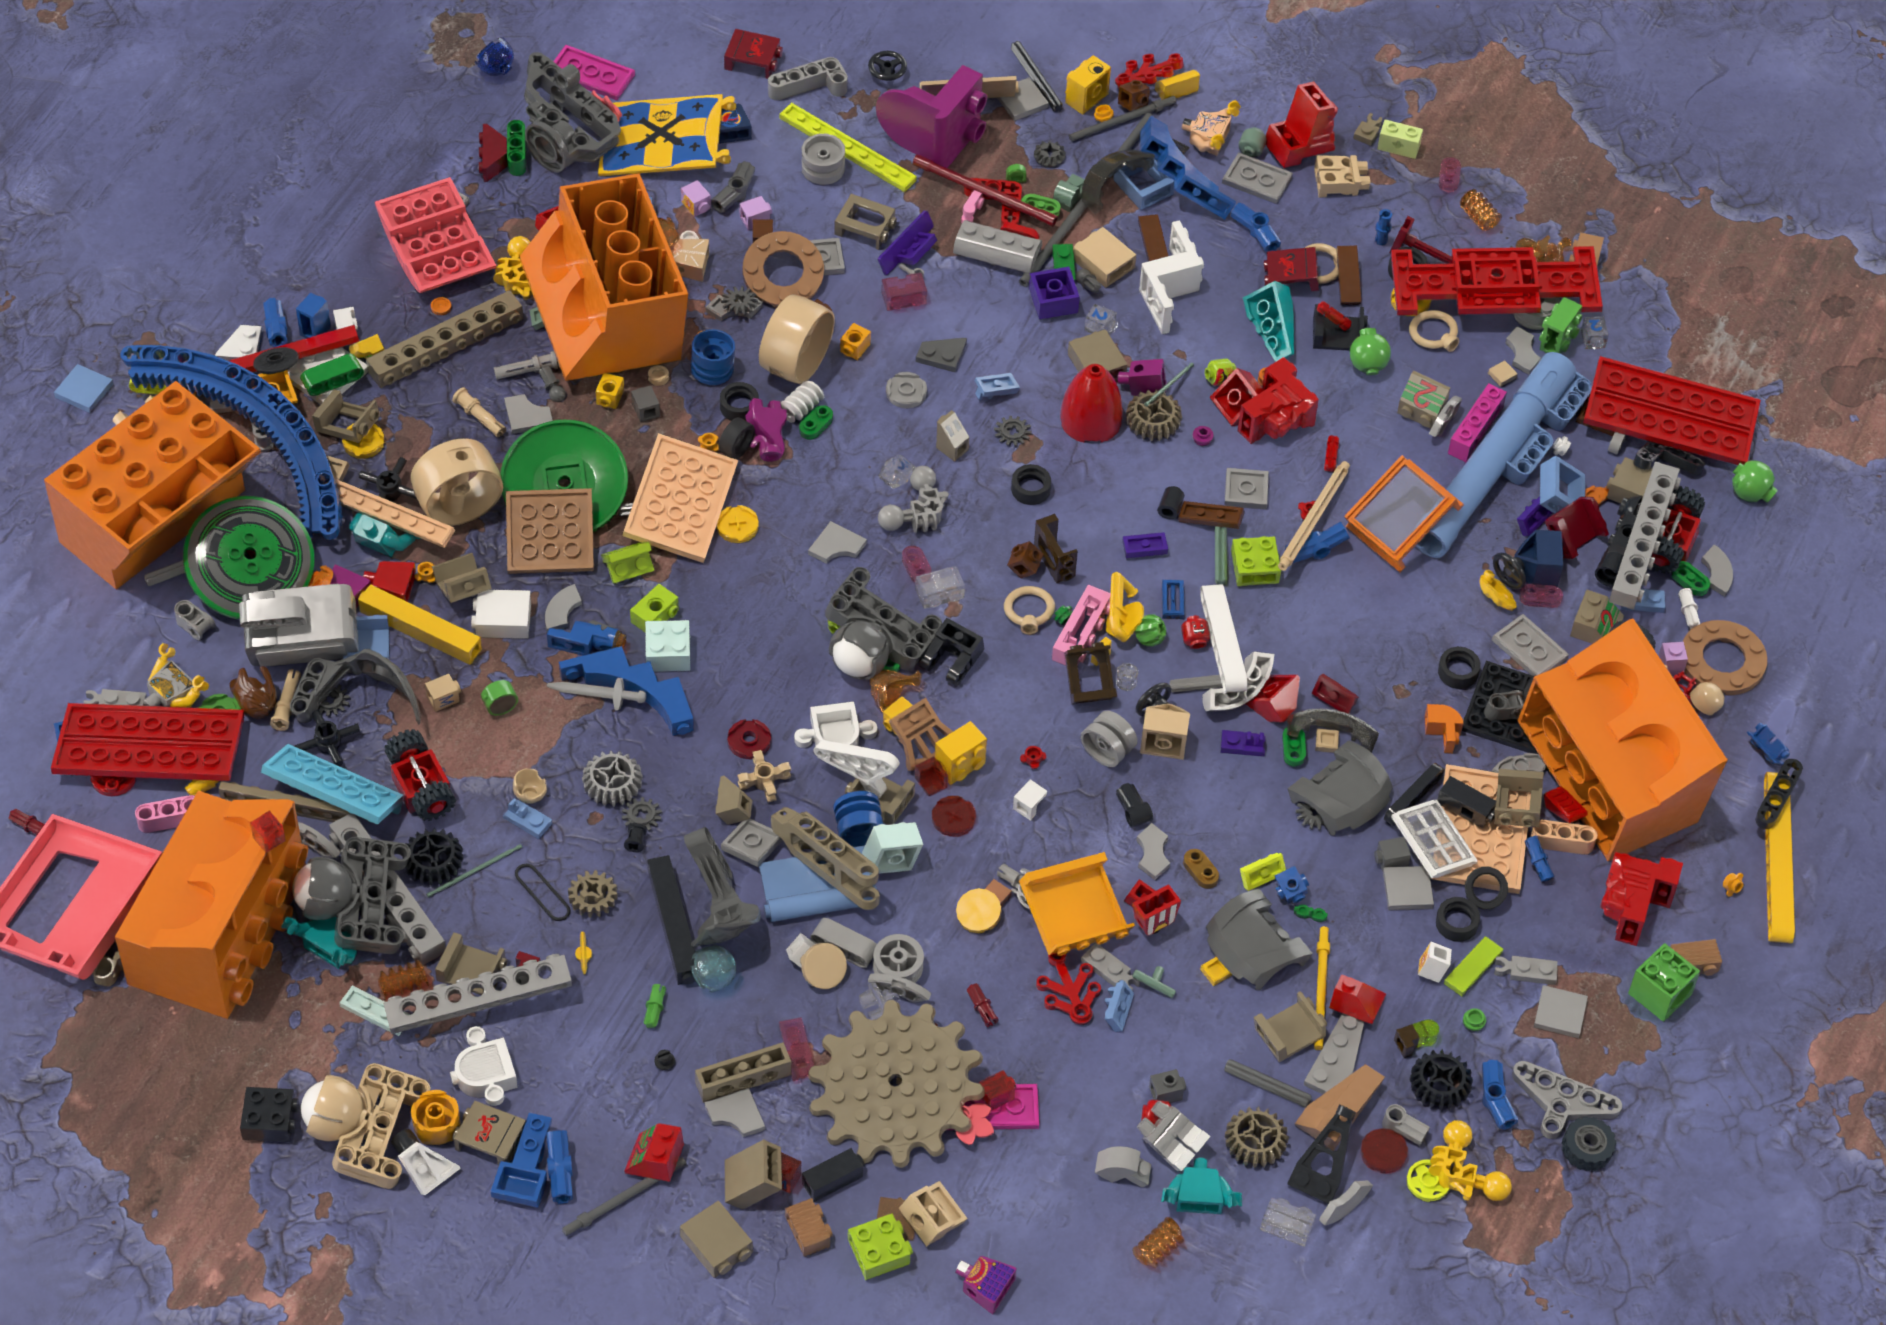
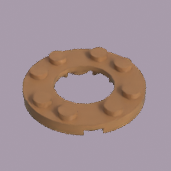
(778, 242)
(1726, 631)

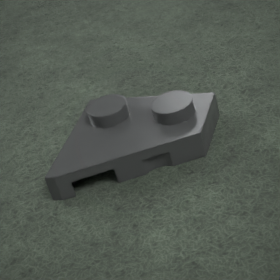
(942, 353)

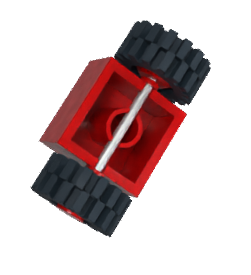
(1680, 530)
(419, 776)

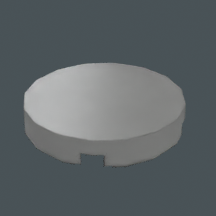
(906, 390)

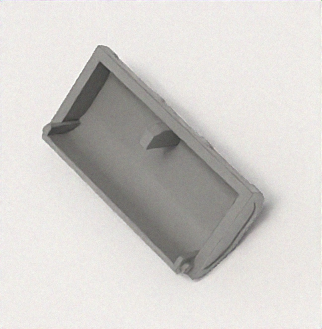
(997, 246)

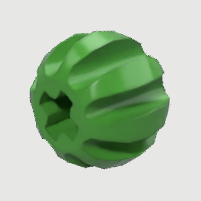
(1151, 630)

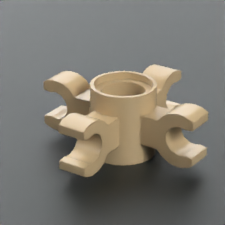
(761, 769)

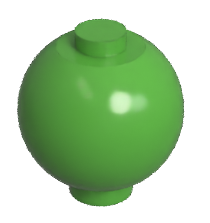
(1370, 352)
(1754, 481)

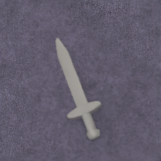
(617, 693)

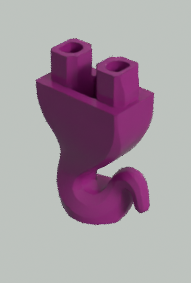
(768, 426)

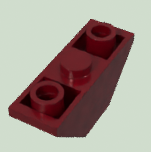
(492, 153)

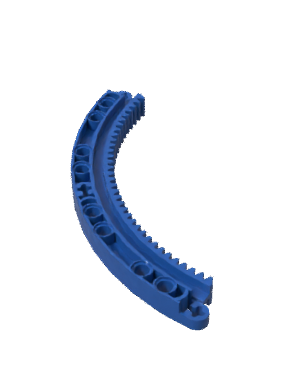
(213, 378)

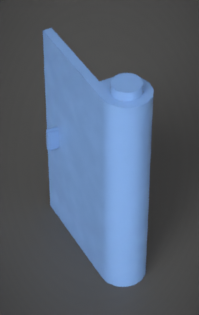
(798, 891)

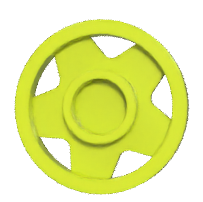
(1425, 1182)

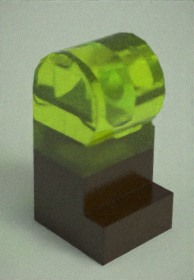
(1415, 1036)

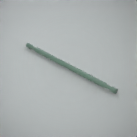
(1169, 384)
(491, 861)

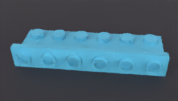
(333, 784)

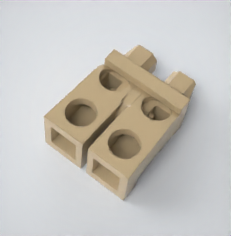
(1340, 175)

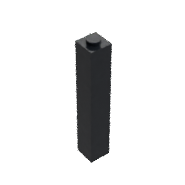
(672, 917)

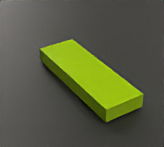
(1473, 966)

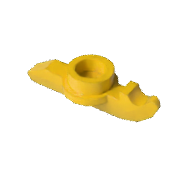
(583, 953)

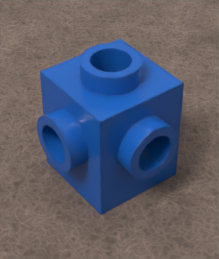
(1288, 878)

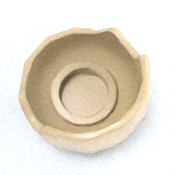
(1707, 698)
(529, 786)

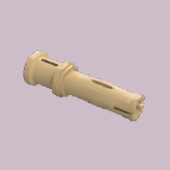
(473, 407)
(282, 707)

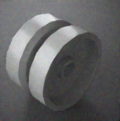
(823, 159)
(1109, 738)

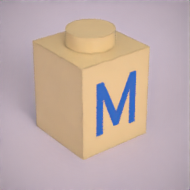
(442, 692)

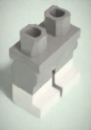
(1167, 1129)

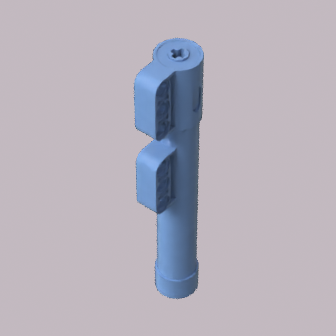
(1513, 444)

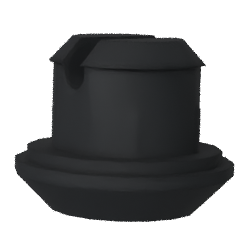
(664, 1060)

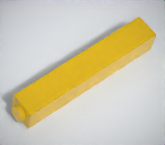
(421, 624)

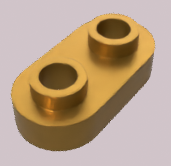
(1199, 867)

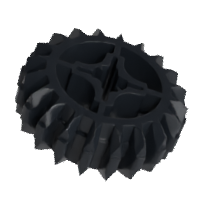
(445, 850)
(1440, 1087)

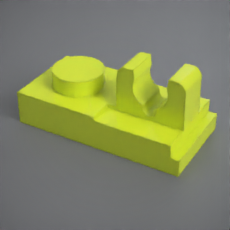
(1262, 871)

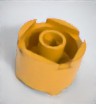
(435, 1117)

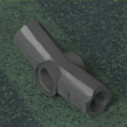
(736, 188)

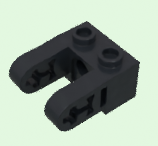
(957, 641)

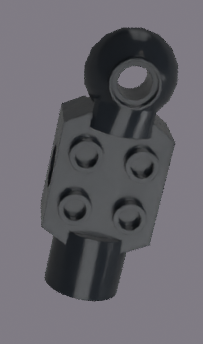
(1611, 560)

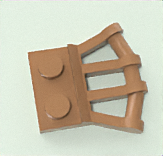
(914, 722)

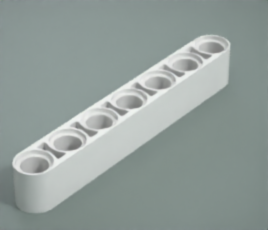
(1223, 638)

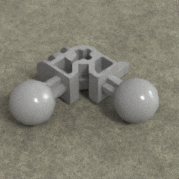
(922, 512)

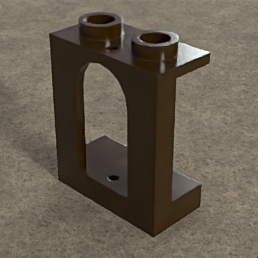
(1046, 538)
(1102, 654)

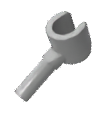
(910, 271)

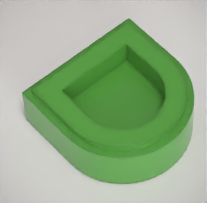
(1016, 173)

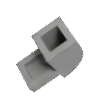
(1122, 1163)

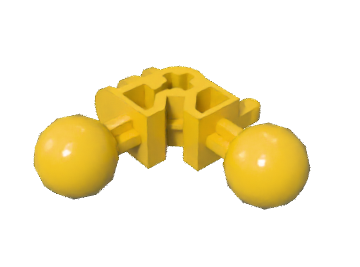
(508, 266)
(1463, 1179)

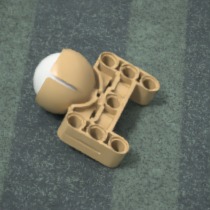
(343, 1113)

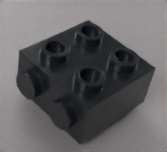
(268, 1114)

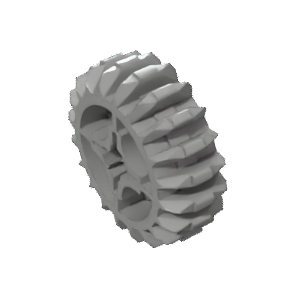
(617, 783)

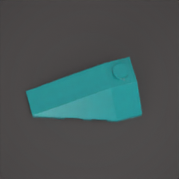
(1272, 315)

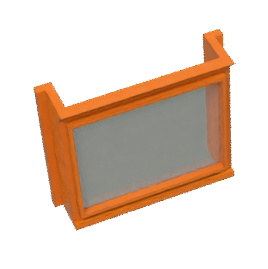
(1399, 511)

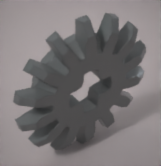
(737, 307)
(1008, 425)
(340, 700)
(645, 807)
(1306, 814)

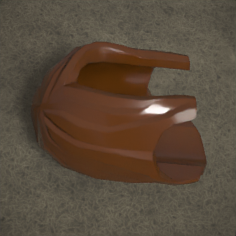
(252, 695)

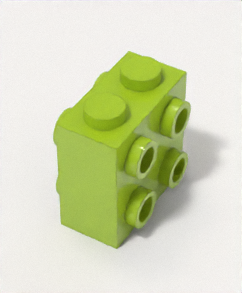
(1255, 561)
(879, 1246)

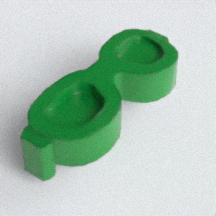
(1304, 911)

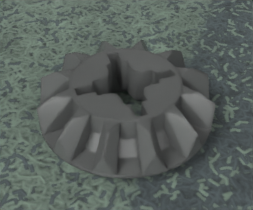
(1041, 154)

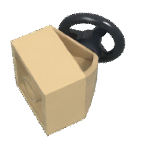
(1164, 724)

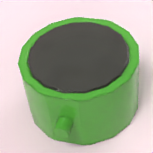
(499, 697)

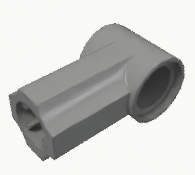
(1406, 1125)

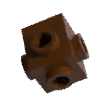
(1133, 95)
(1025, 559)

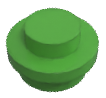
(1474, 1019)

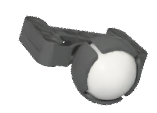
(873, 630)
(337, 890)

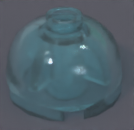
(713, 967)

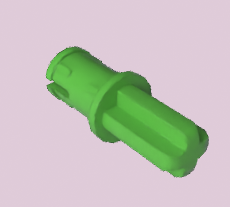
(654, 1006)

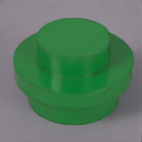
(1063, 614)

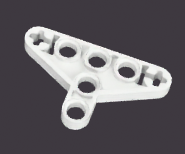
(861, 762)

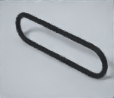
(549, 886)

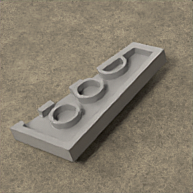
(1337, 1056)

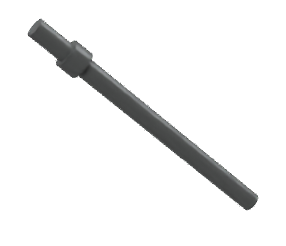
(1155, 106)
(585, 1219)

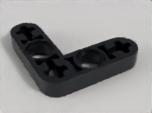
(1653, 452)

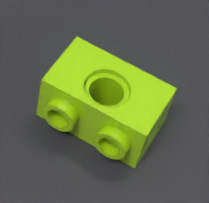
(655, 606)

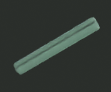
(1220, 555)

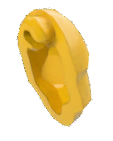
(1496, 591)

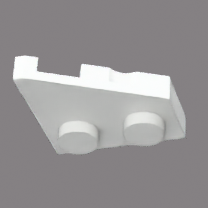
(241, 343)
(426, 1167)

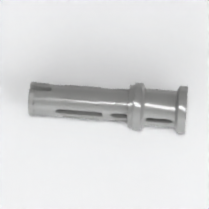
(500, 372)

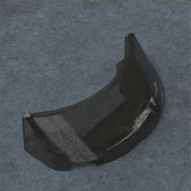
(1108, 167)
(1333, 720)

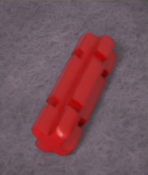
(1334, 315)
(1331, 453)

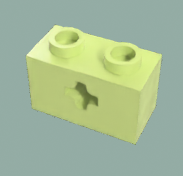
(1400, 139)

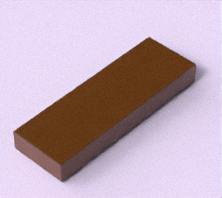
(1152, 237)
(1348, 275)
(1211, 514)

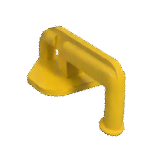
(1126, 618)

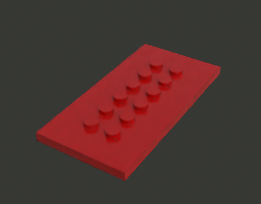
(1672, 411)
(148, 742)

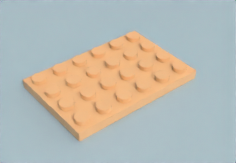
(680, 498)
(1495, 844)

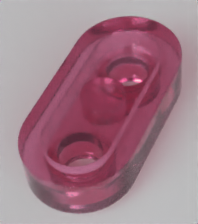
(1449, 174)
(918, 565)
(1541, 595)

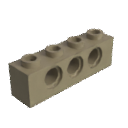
(743, 1072)

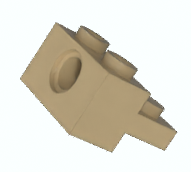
(932, 1212)

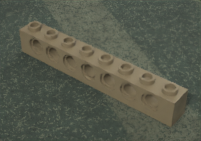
(444, 339)

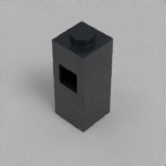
(1467, 802)
(833, 1174)

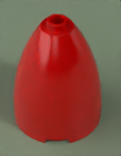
(1092, 406)

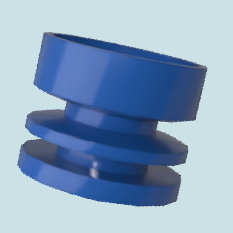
(712, 357)
(856, 816)

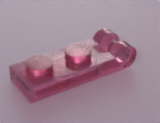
(797, 1046)

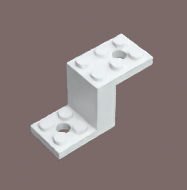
(1171, 277)

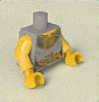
(171, 685)

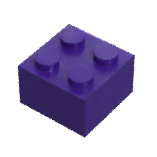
(1054, 292)

